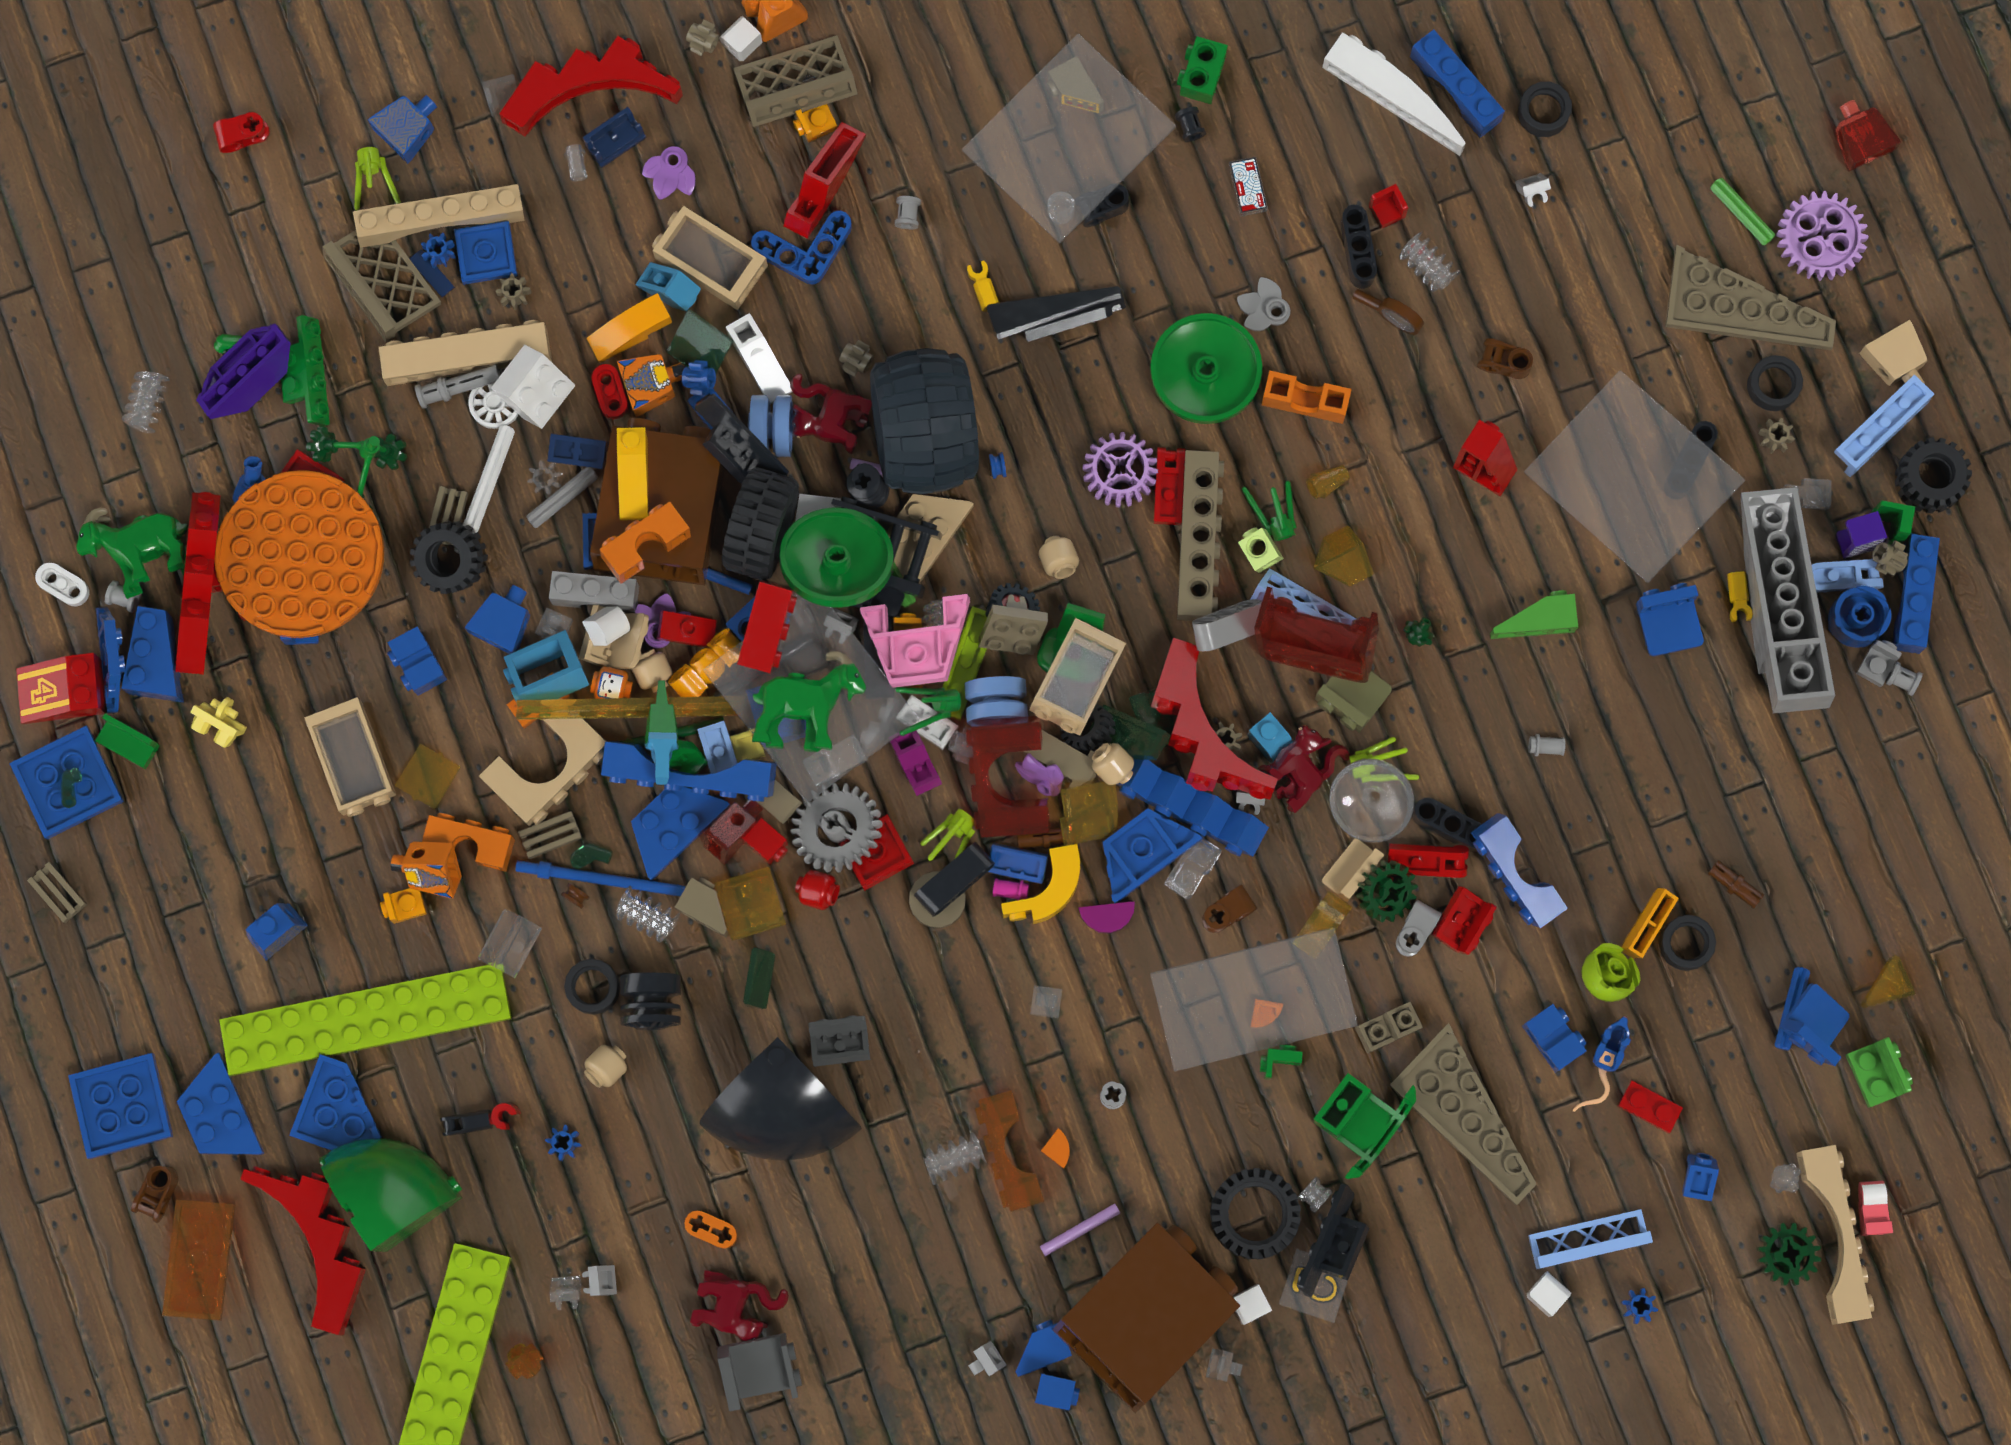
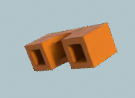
(1321, 402)
(661, 525)
(493, 845)

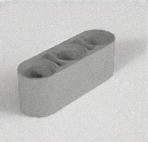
(1226, 625)

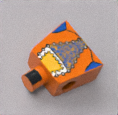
(649, 381)
(430, 867)

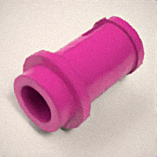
(1010, 889)

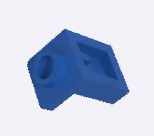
(1700, 1177)

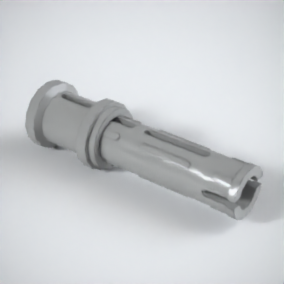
(444, 389)

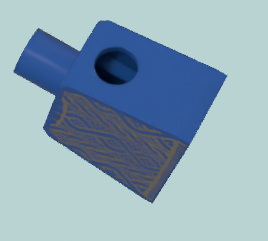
(404, 125)
(275, 929)

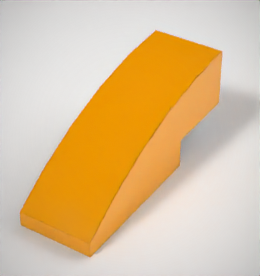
(629, 328)

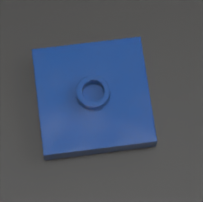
(485, 252)

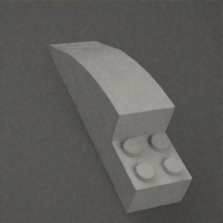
(1784, 602)

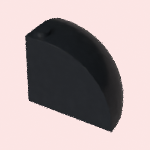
(778, 1110)

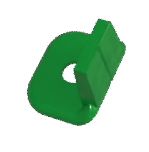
(1056, 636)

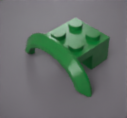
(1362, 1121)

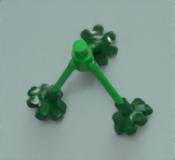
(386, 451)

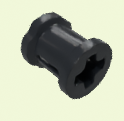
(1190, 124)

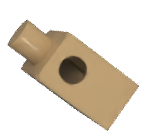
(1896, 354)

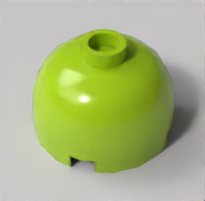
(1609, 973)

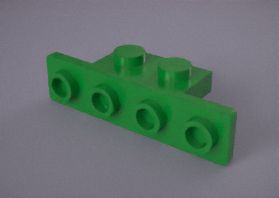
(306, 373)

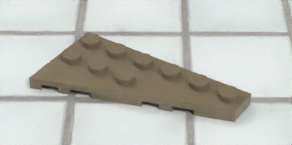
(1731, 305)
(1462, 1112)

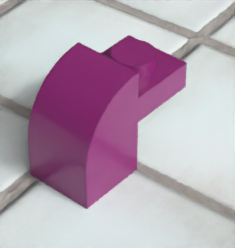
(915, 762)

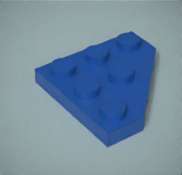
(333, 1108)

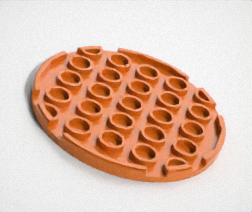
(299, 554)

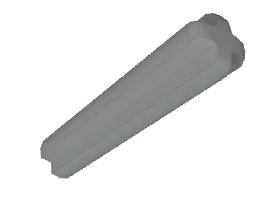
(562, 497)

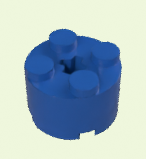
(1874, 611)

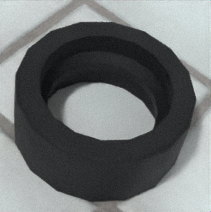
(1550, 89)
(1785, 365)
(1691, 921)
(580, 968)

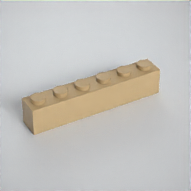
(461, 353)

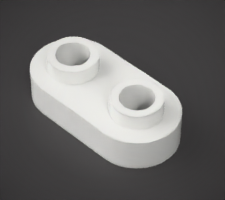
(63, 585)

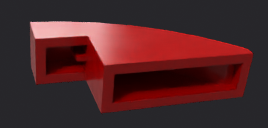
(823, 179)

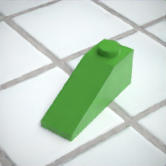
(1548, 616)

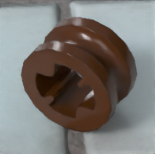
(575, 896)

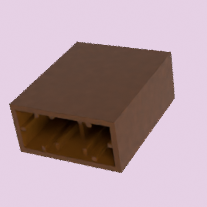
(677, 473)
(1148, 1315)

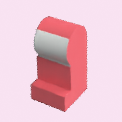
(1873, 1208)

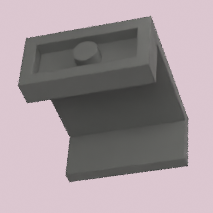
(758, 1368)

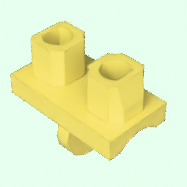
(220, 716)

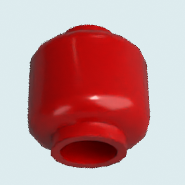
(817, 890)

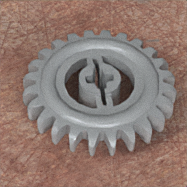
(824, 813)

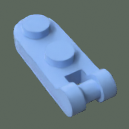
(1845, 575)

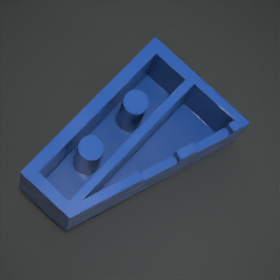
(152, 657)

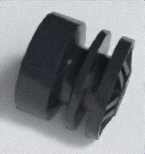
(650, 1000)

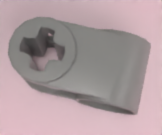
(1418, 925)

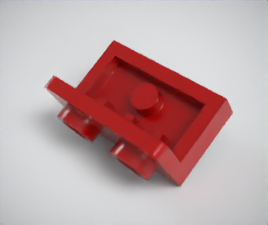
(1463, 921)

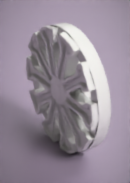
(493, 405)

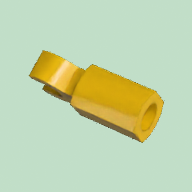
(983, 286)
(1738, 595)

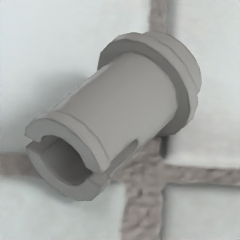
(1546, 745)

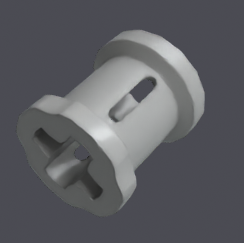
(907, 212)
(116, 595)
(1904, 678)
(1110, 1104)

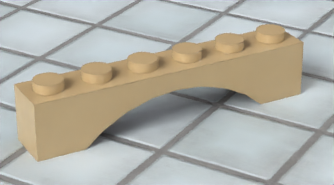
(396, 221)
(1848, 1294)

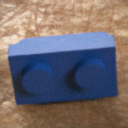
(1670, 619)
(1815, 1024)

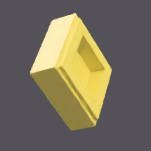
(745, 748)

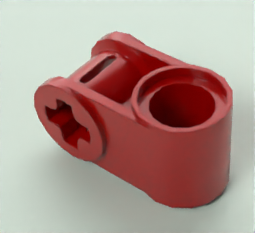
(237, 132)

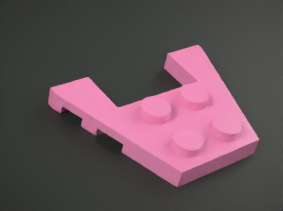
(918, 653)

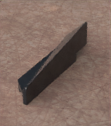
(1053, 313)

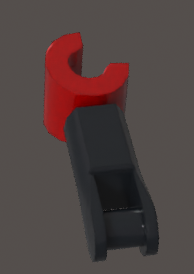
(480, 1120)

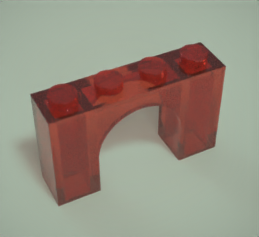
(996, 813)

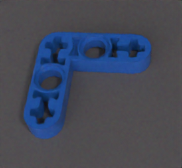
(805, 259)

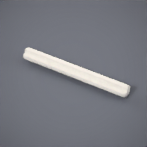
(489, 478)

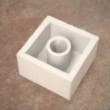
(533, 386)

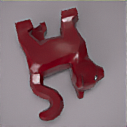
(834, 413)
(1299, 769)
(730, 1305)

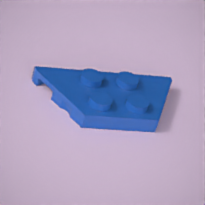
(111, 662)
(672, 825)
(1143, 850)
(217, 1113)

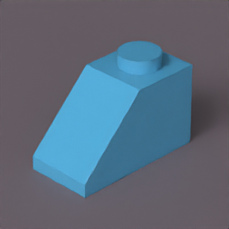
(670, 284)
(1269, 737)

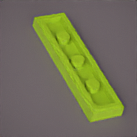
(967, 658)

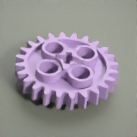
(1815, 212)

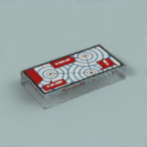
(1248, 186)

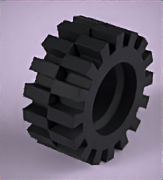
(1097, 736)

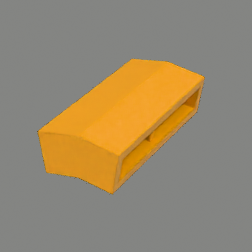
(1644, 921)

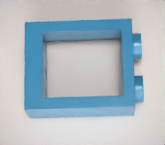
(537, 654)

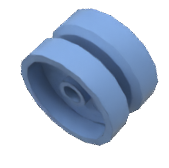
(772, 425)
(995, 698)

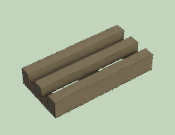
(452, 493)
(547, 824)
(41, 875)

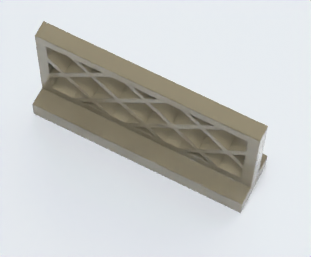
(800, 95)
(366, 297)

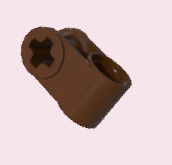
(1503, 359)
(1232, 907)
(154, 1194)

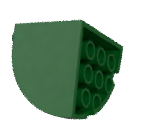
(388, 1189)

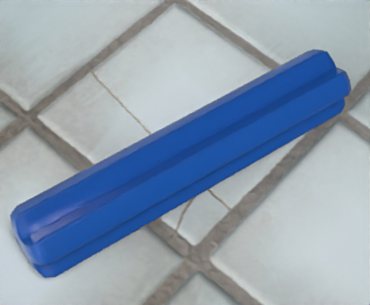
(1797, 987)

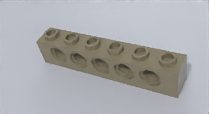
(1197, 465)

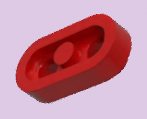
(609, 392)

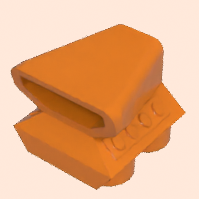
(775, 15)

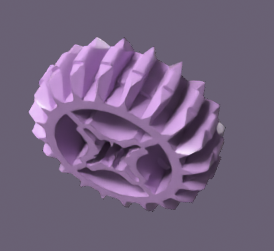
(1134, 450)

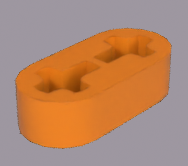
(708, 1236)

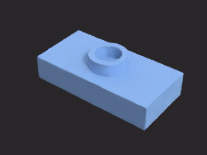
(717, 747)

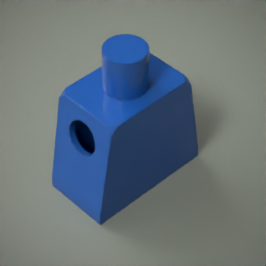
(501, 620)

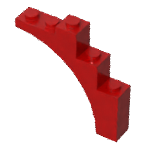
(583, 73)
(197, 583)
(1192, 732)
(336, 1280)

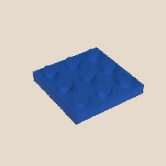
(41, 778)
(120, 1106)

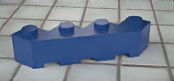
(1198, 809)

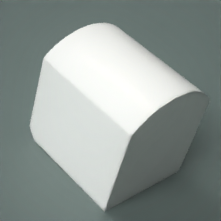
(741, 39)
(606, 625)
(1548, 1294)
(1252, 1304)

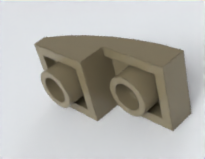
(781, 804)
(1388, 1027)

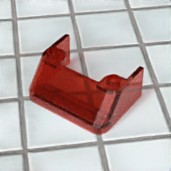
(1315, 642)

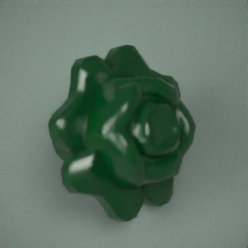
(1419, 632)

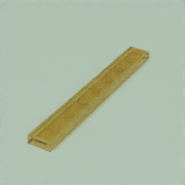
(619, 708)

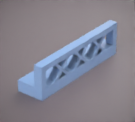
(1883, 424)
(1312, 602)
(1598, 1248)

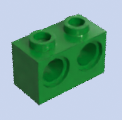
(1208, 71)

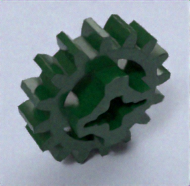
(1389, 891)
(1785, 1242)

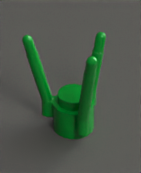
(1281, 526)
(942, 700)

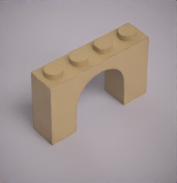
(533, 800)

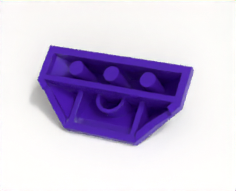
(245, 372)

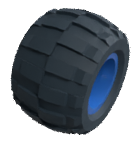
(924, 420)

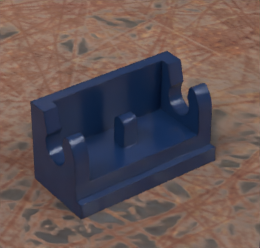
(614, 137)
(577, 451)

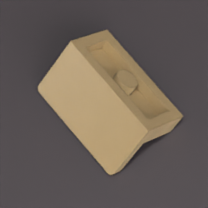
(1348, 869)

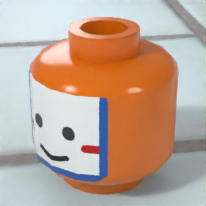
(611, 683)

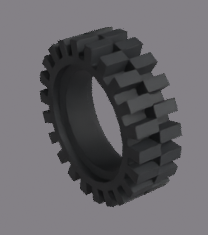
(1290, 1214)

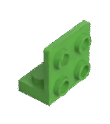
(1879, 1072)

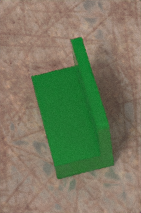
(1899, 516)
(127, 742)

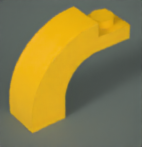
(1063, 884)

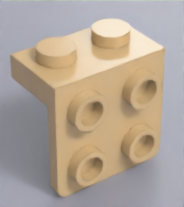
(624, 651)

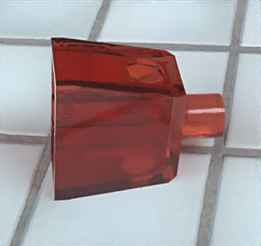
(1864, 136)
(726, 838)

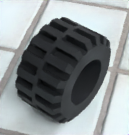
(1945, 457)
(470, 557)

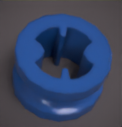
(997, 465)

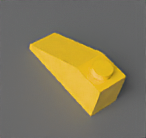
(632, 473)

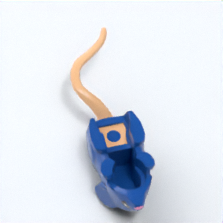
(1609, 1055)

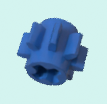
(435, 242)
(698, 377)
(571, 1143)
(1647, 1301)

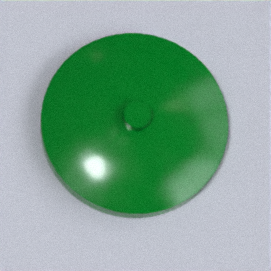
(1206, 368)
(836, 557)

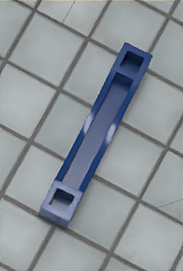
(632, 762)

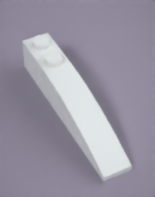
(1389, 87)

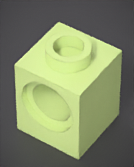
(1268, 558)

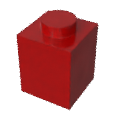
(766, 842)

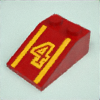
(61, 689)

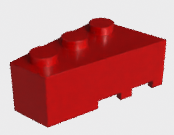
(1487, 458)
(767, 626)

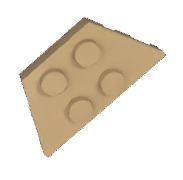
(943, 512)

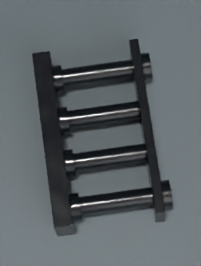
(910, 582)

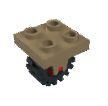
(1013, 621)

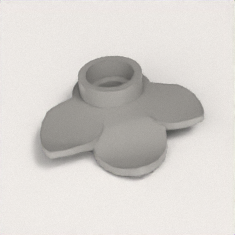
(1261, 304)

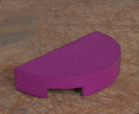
(1107, 917)

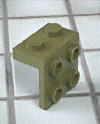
(1353, 701)

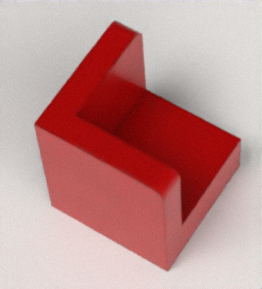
(1388, 206)

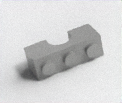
(586, 589)

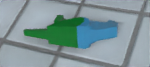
(661, 734)

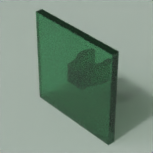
(699, 341)

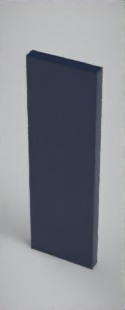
(432, 275)

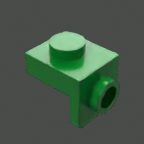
(687, 758)
(1284, 1055)

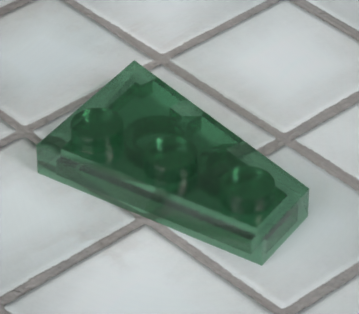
(1135, 736)

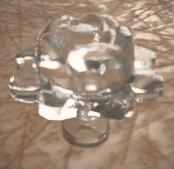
(1785, 1178)

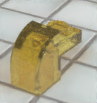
(1327, 915)

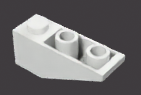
(758, 357)

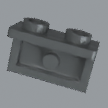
(839, 1040)

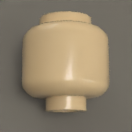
(1058, 557)
(650, 669)
(1112, 764)
(605, 1066)

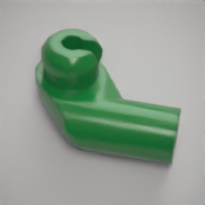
(225, 342)

